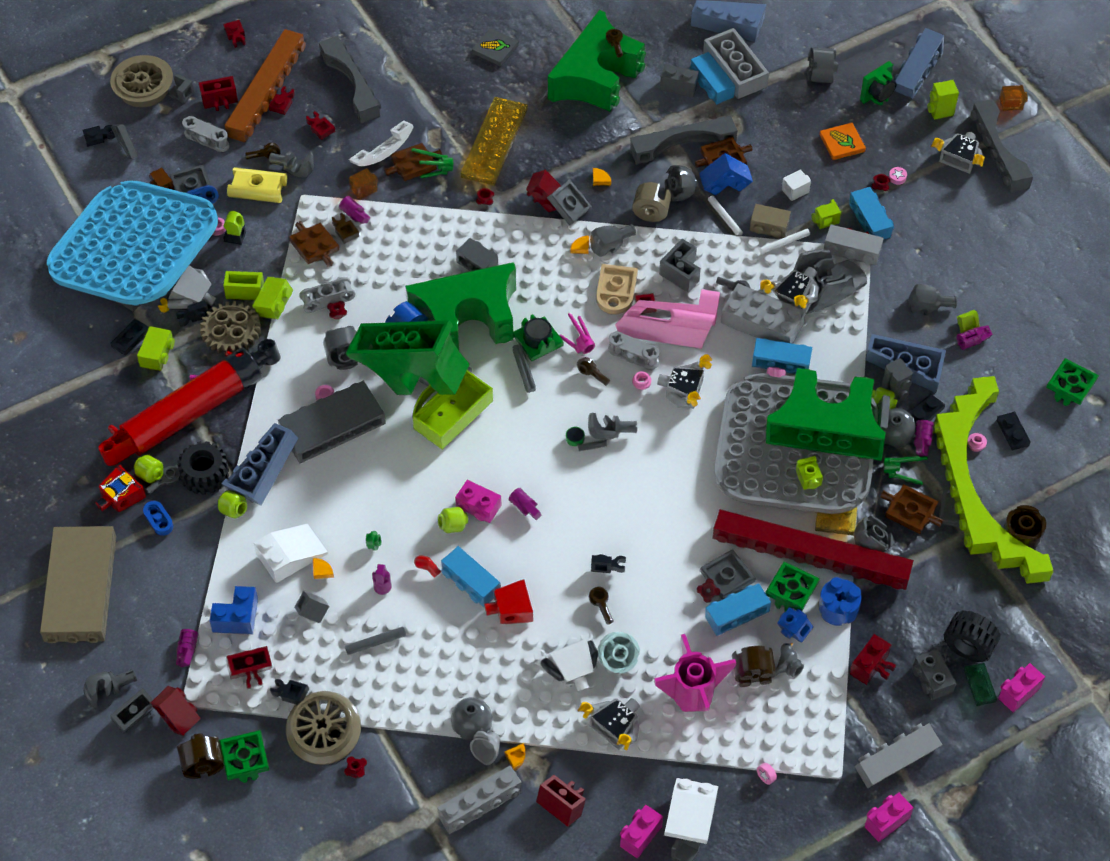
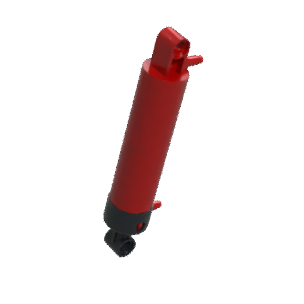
(188, 402)

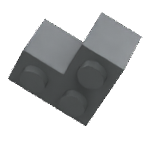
(678, 266)

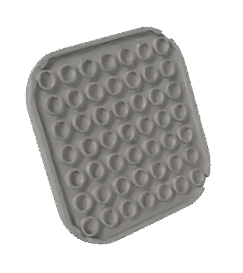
(766, 472)

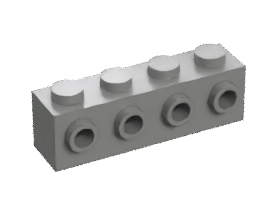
(897, 755)
(479, 799)

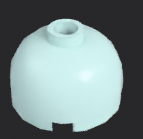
(618, 652)

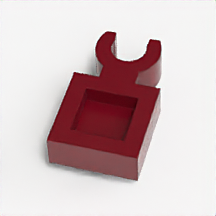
(235, 32)
(281, 103)
(320, 127)

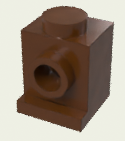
(161, 179)

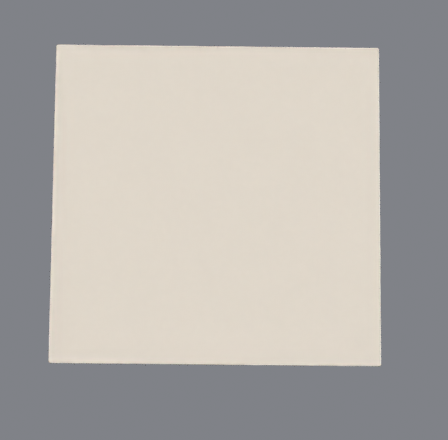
(637, 499)

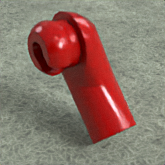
(426, 563)

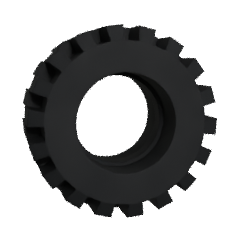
(200, 455)
(972, 636)

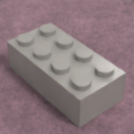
(737, 62)
(762, 315)

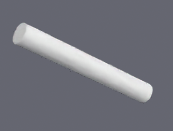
(730, 222)
(786, 240)

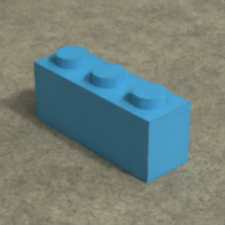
(713, 78)
(871, 213)
(781, 355)
(469, 576)
(737, 609)

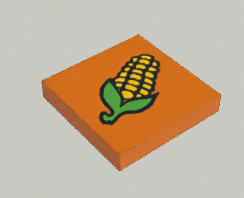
(842, 141)

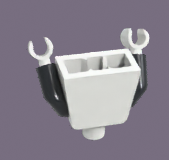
(571, 662)

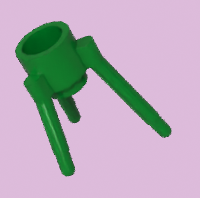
(444, 163)
(892, 465)

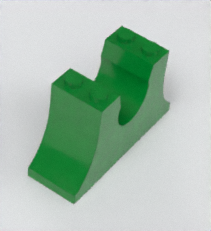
(588, 66)
(469, 296)
(410, 351)
(827, 427)

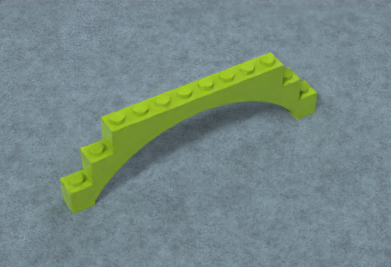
(980, 529)

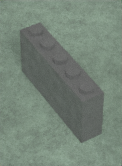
(333, 420)

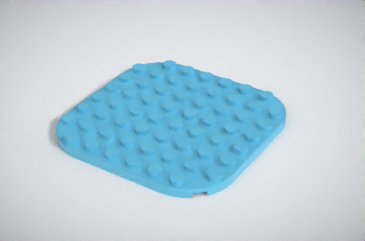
(132, 242)

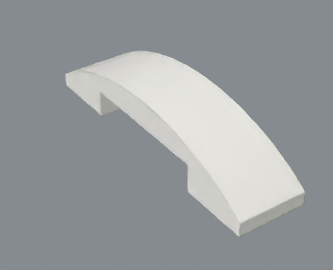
(400, 134)

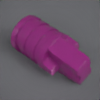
(354, 210)
(973, 337)
(923, 437)
(524, 503)
(381, 580)
(186, 647)

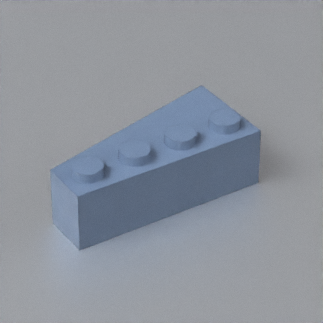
(723, 16)
(919, 63)
(922, 360)
(262, 465)

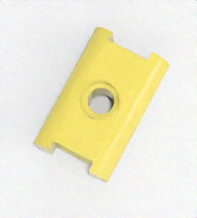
(257, 185)

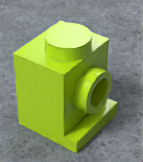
(826, 215)
(809, 473)

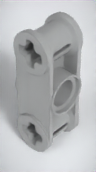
(205, 134)
(326, 293)
(634, 350)

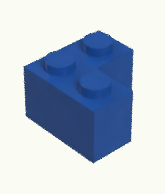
(725, 172)
(236, 617)

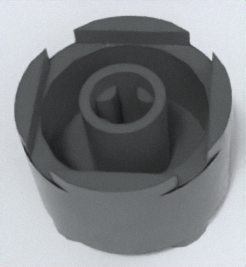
(821, 65)
(336, 345)

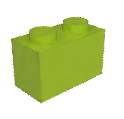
(943, 99)
(242, 285)
(273, 297)
(155, 348)

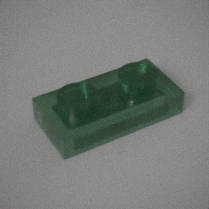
(980, 684)

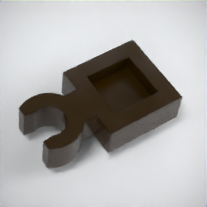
(345, 230)

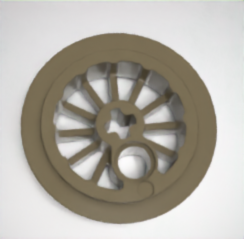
(144, 87)
(341, 746)

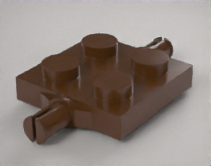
(714, 150)
(407, 162)
(314, 243)
(911, 509)

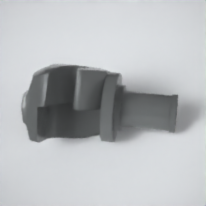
(298, 168)
(609, 238)
(929, 299)
(612, 429)
(106, 681)

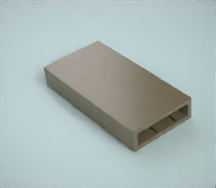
(78, 584)

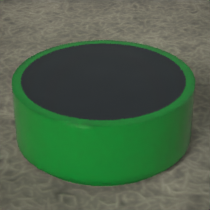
(575, 436)

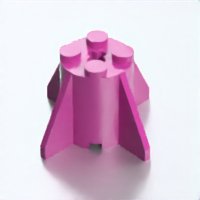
(694, 679)

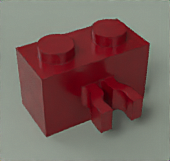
(218, 92)
(540, 187)
(872, 660)
(249, 663)
(175, 710)
(561, 799)

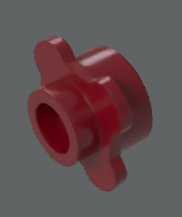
(881, 182)
(485, 196)
(337, 314)
(714, 591)
(355, 772)

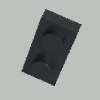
(130, 337)
(927, 408)
(1013, 431)

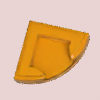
(600, 177)
(580, 245)
(322, 569)
(515, 756)

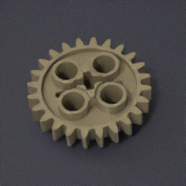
(230, 327)

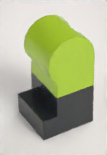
(234, 228)

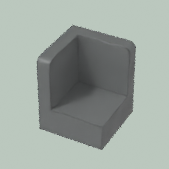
(182, 90)
(311, 606)
(685, 850)

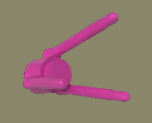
(584, 341)

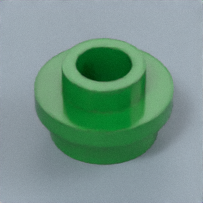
(373, 540)

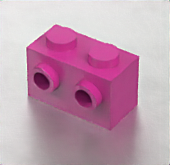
(478, 501)
(1021, 687)
(888, 816)
(641, 831)

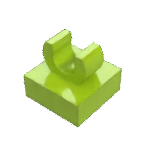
(968, 321)

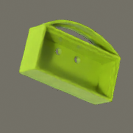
(470, 400)

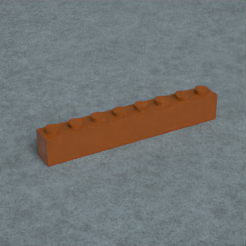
(265, 85)

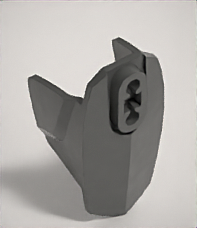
(834, 280)

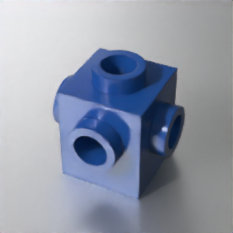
(795, 624)

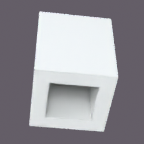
(796, 185)

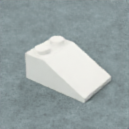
(288, 550)
(691, 810)

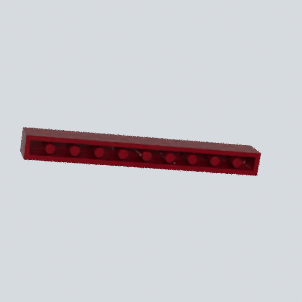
(812, 549)

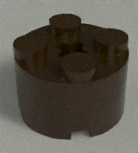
(1026, 525)
(754, 665)
(200, 756)

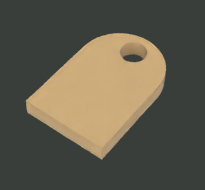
(618, 286)

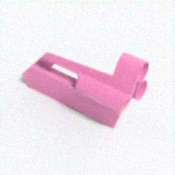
(687, 324)

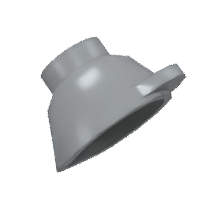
(485, 746)

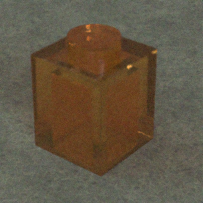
(1013, 98)
(363, 183)

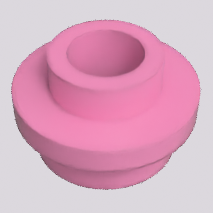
(641, 376)
(977, 446)

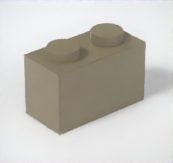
(770, 221)

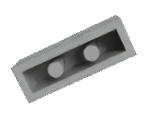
(853, 244)

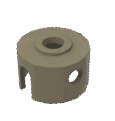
(648, 204)

